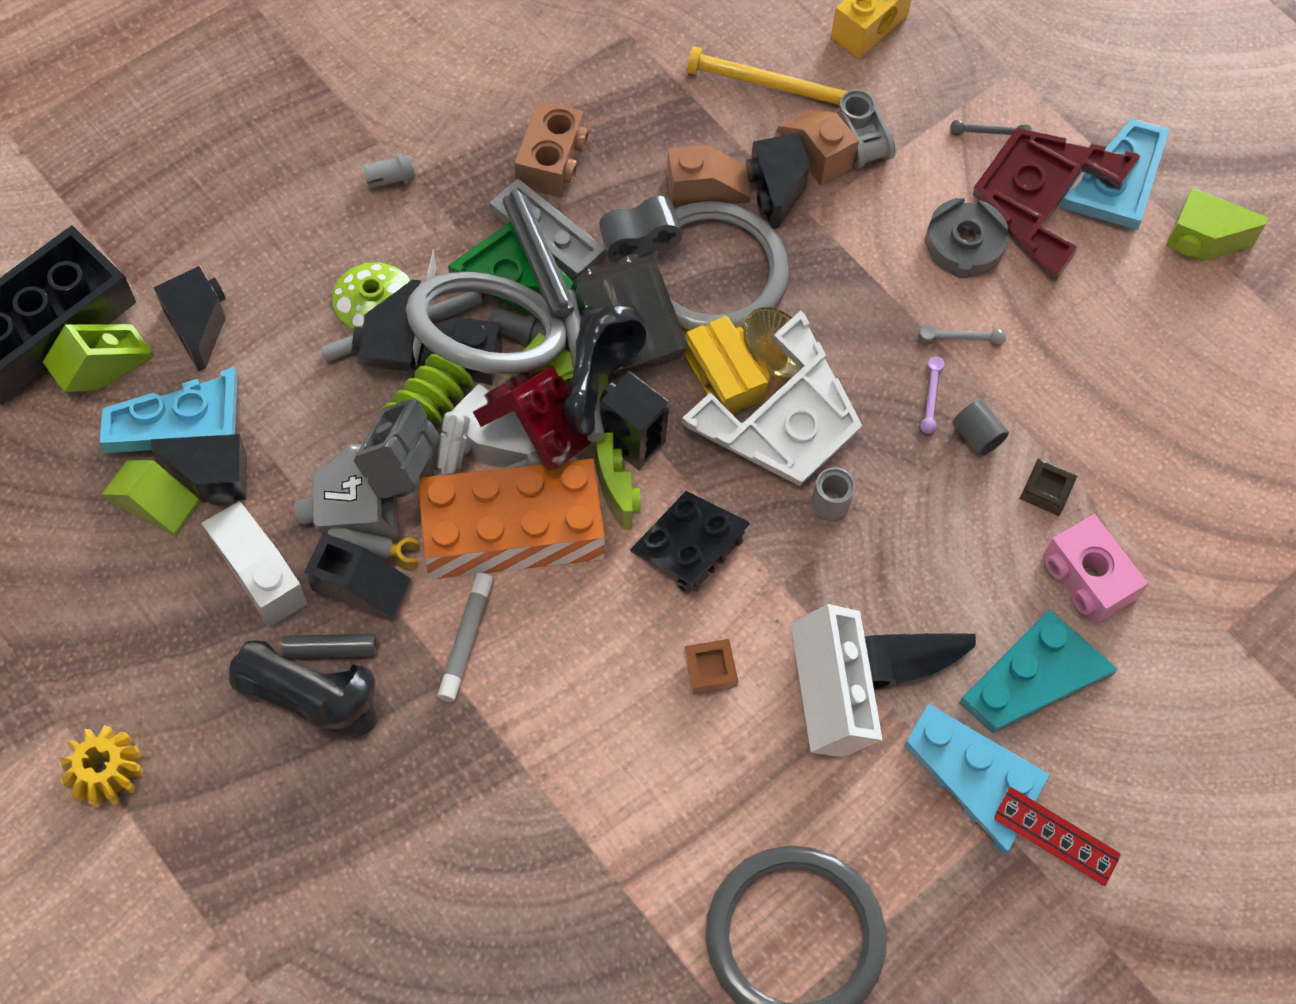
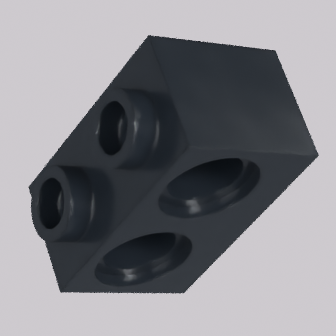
(635, 418)

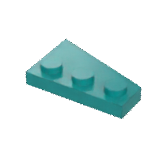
(1035, 672)

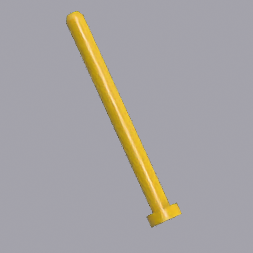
(762, 77)

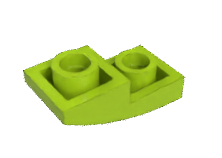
(615, 484)

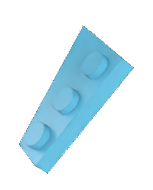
(1128, 204)

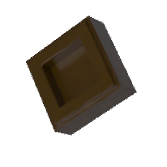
(1048, 487)

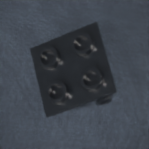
(691, 540)

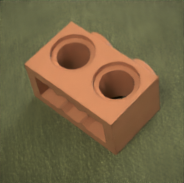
(554, 140)

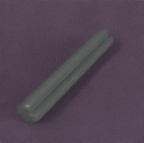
(538, 254)

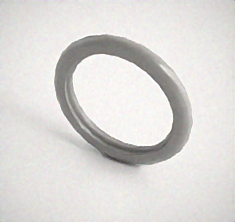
(763, 232)
(474, 358)

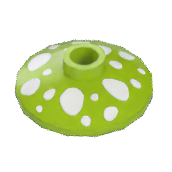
(350, 295)

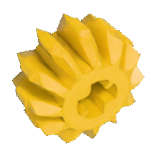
(84, 762)

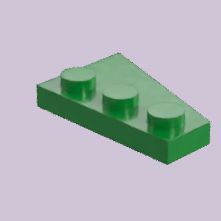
(504, 257)

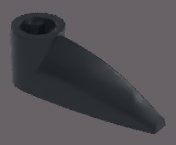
(913, 656)

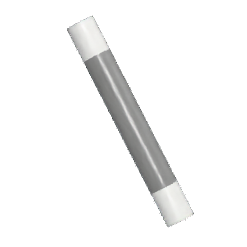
(465, 637)

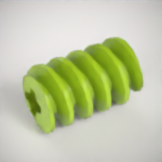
(433, 386)

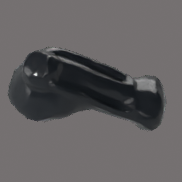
(603, 342)
(329, 701)

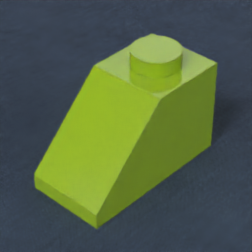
(1213, 227)
(95, 355)

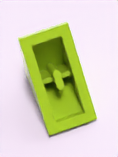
(152, 495)

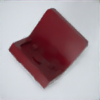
(538, 405)

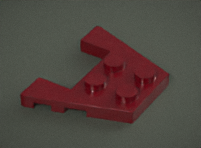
(1031, 181)

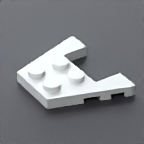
(794, 427)

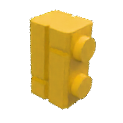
(725, 365)

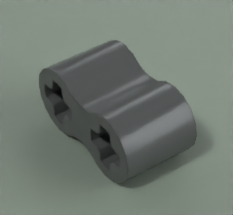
(640, 229)

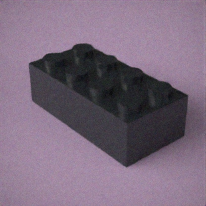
(54, 288)

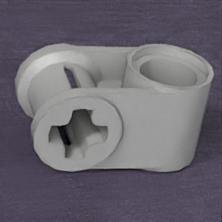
(868, 127)

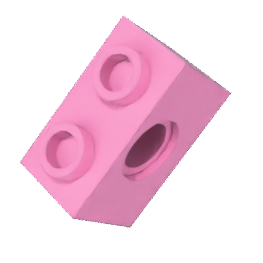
(1094, 547)

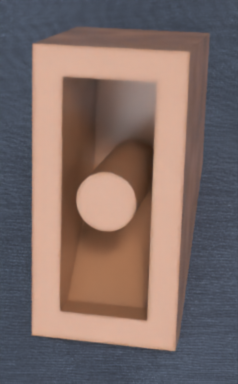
(827, 143)
(705, 175)

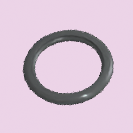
(800, 858)

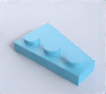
(189, 412)
(973, 770)

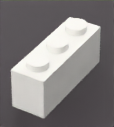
(835, 681)

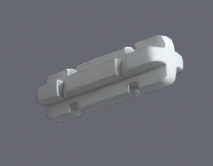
(452, 443)

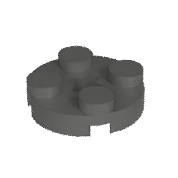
(963, 256)

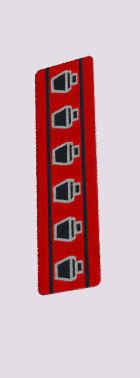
(1057, 836)

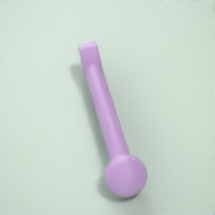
(934, 367)

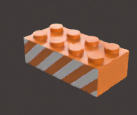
(511, 519)

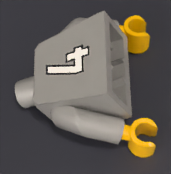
(350, 510)

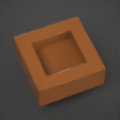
(711, 666)

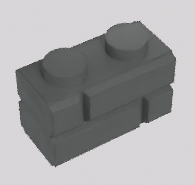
(397, 449)

